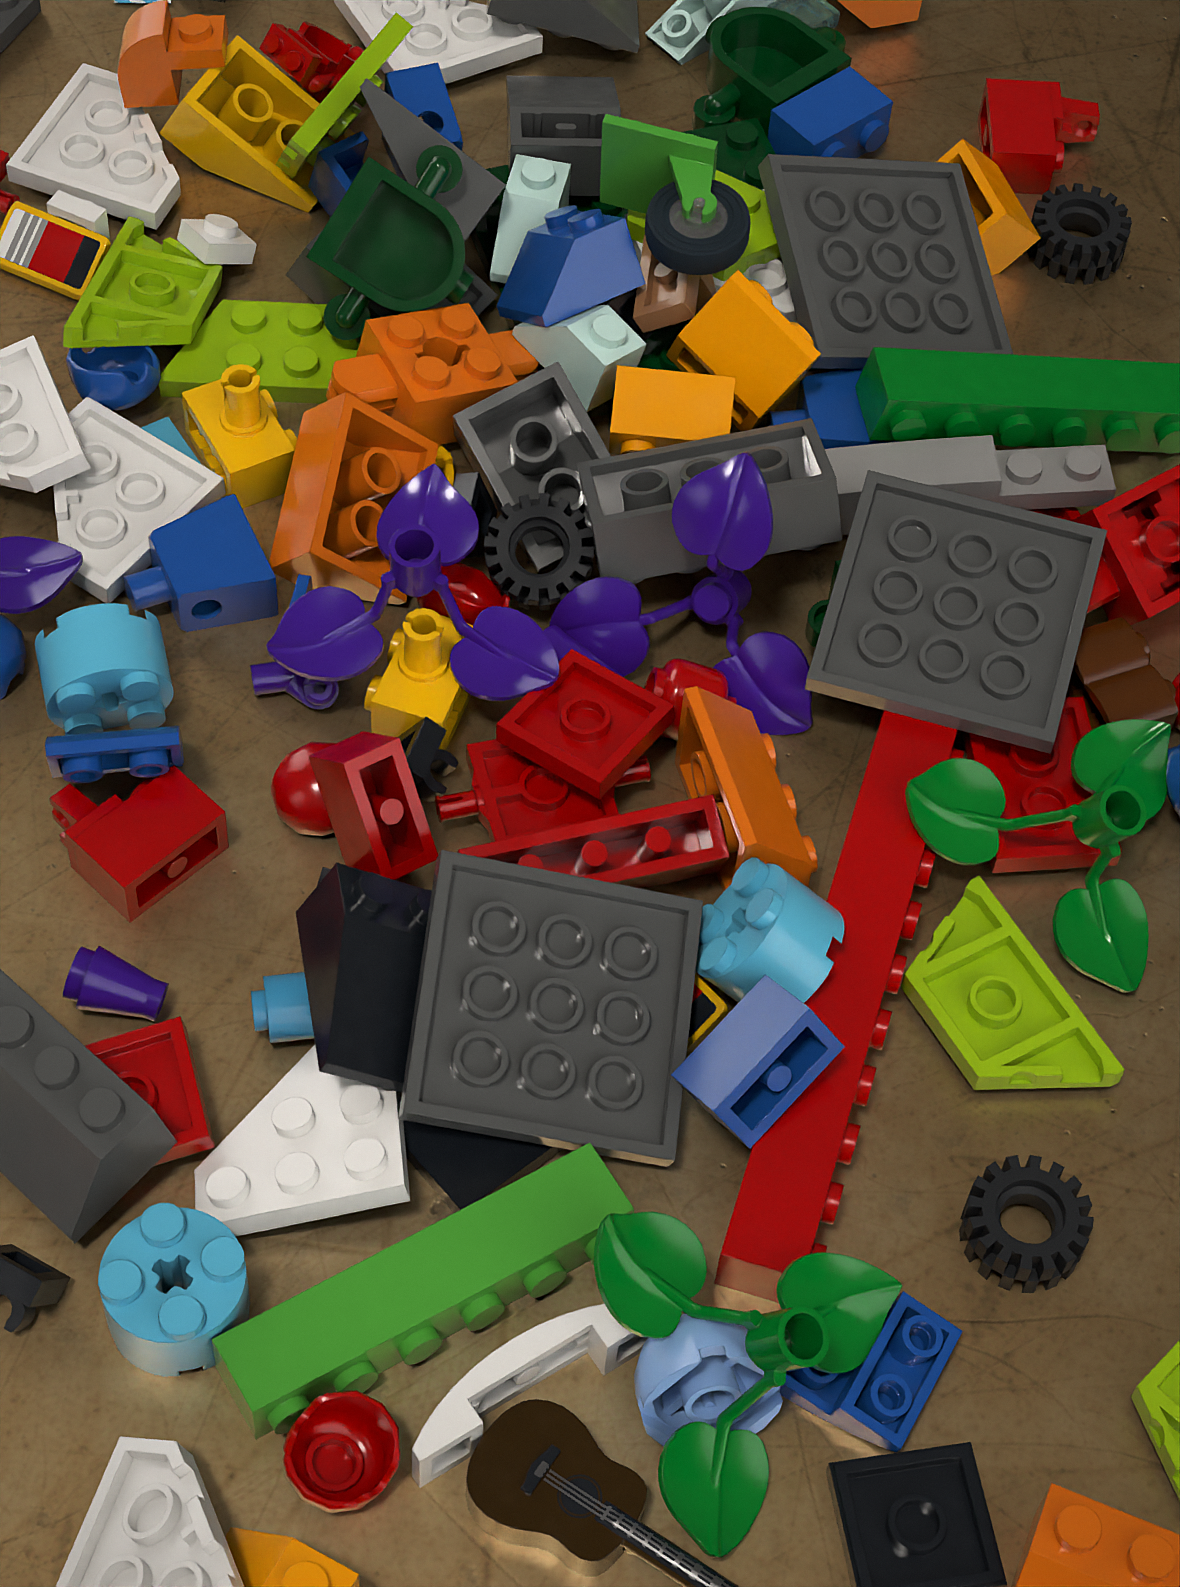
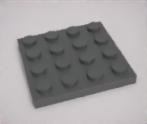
(882, 257)
(957, 611)
(552, 1009)

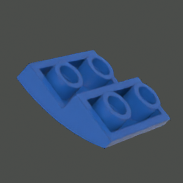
(92, 755)
(892, 1384)

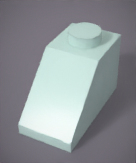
(530, 193)
(587, 350)

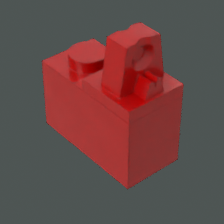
(1026, 130)
(143, 845)

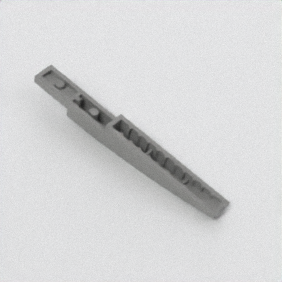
(973, 467)

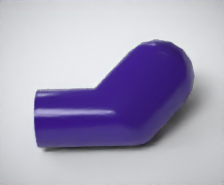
(275, 678)

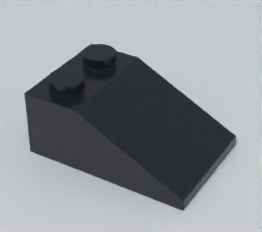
(363, 971)

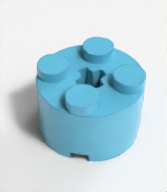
(104, 670)
(767, 927)
(172, 1288)

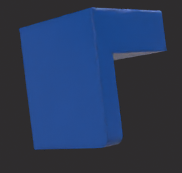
(337, 169)

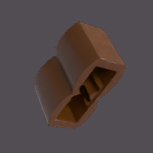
(1117, 677)

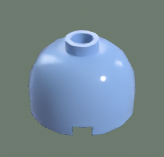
(697, 1377)

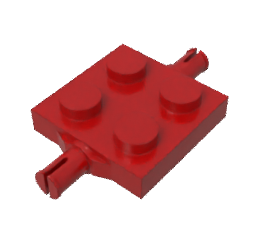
(522, 797)

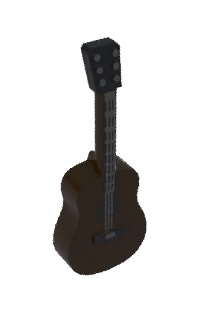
(553, 1489)

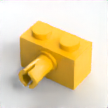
(240, 435)
(418, 678)

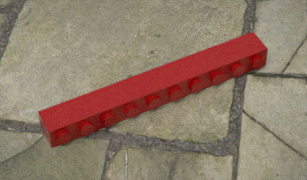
(793, 1162)

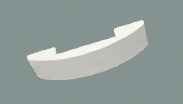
(510, 1370)

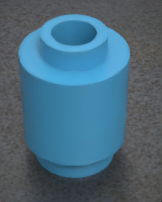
(283, 1008)

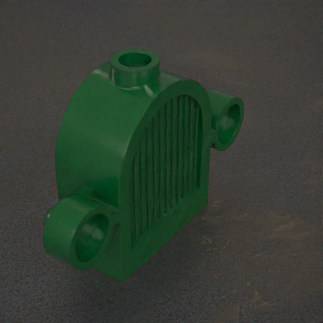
(762, 61)
(393, 243)

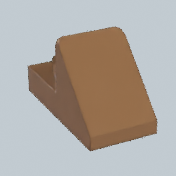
(668, 294)

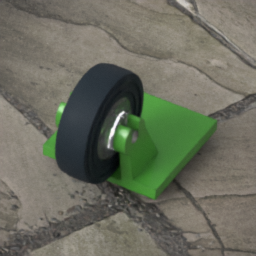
(670, 176)

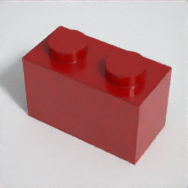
(374, 805)

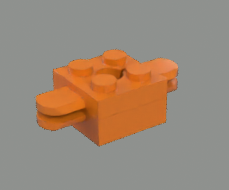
(430, 367)

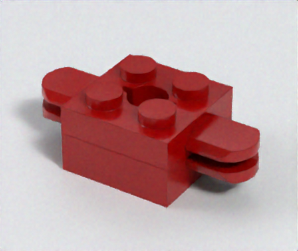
(1140, 550)

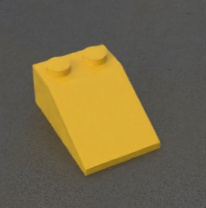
(241, 123)

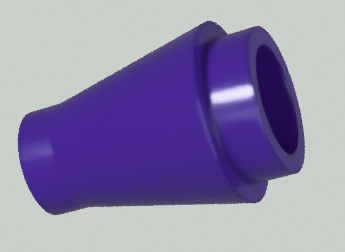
(111, 985)

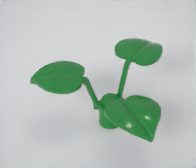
(1125, 768)
(827, 1321)

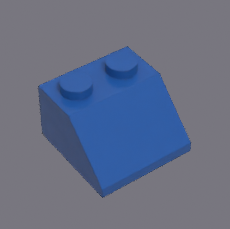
(570, 267)

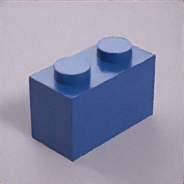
(832, 119)
(758, 1060)

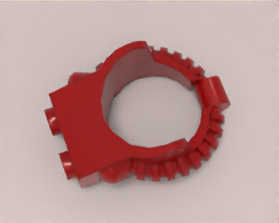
(309, 56)

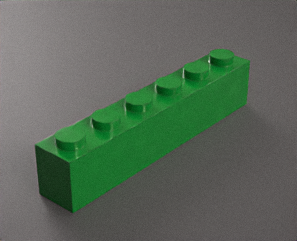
(1021, 399)

